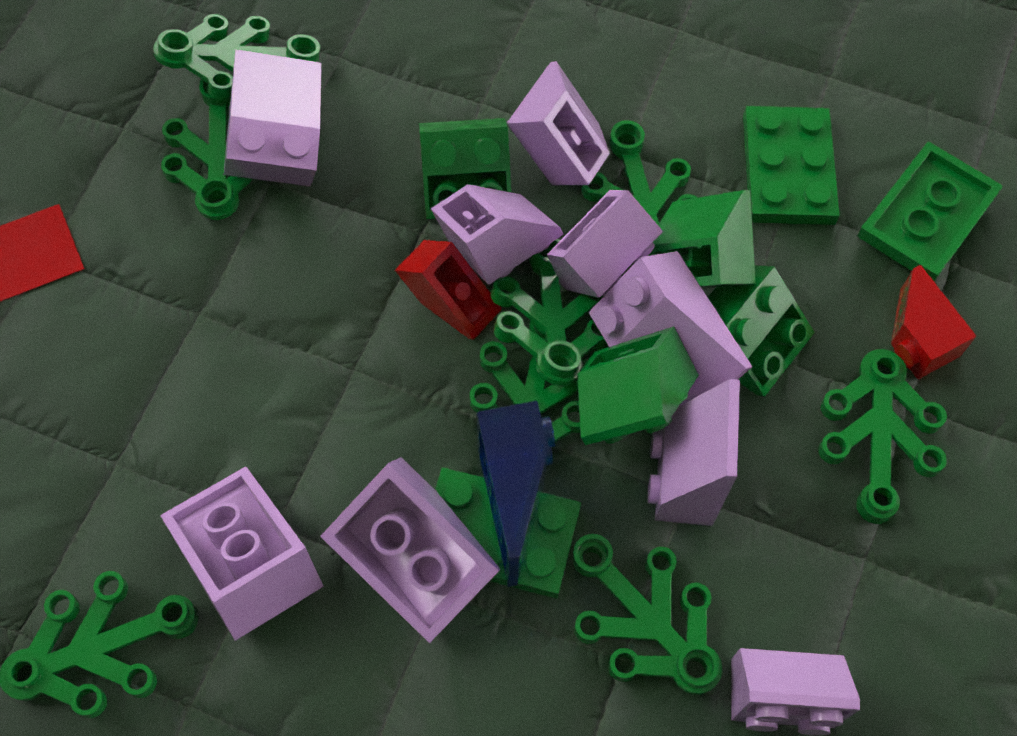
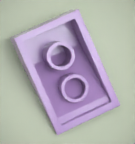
(273, 119)
(665, 294)
(697, 457)
(411, 548)
(242, 552)

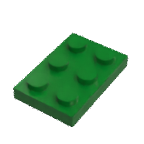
(790, 165)
(929, 211)
(549, 538)

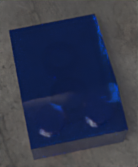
(513, 457)

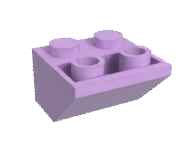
(559, 130)
(494, 229)
(604, 244)
(791, 690)

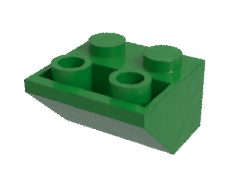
(463, 155)
(712, 238)
(764, 325)
(633, 386)

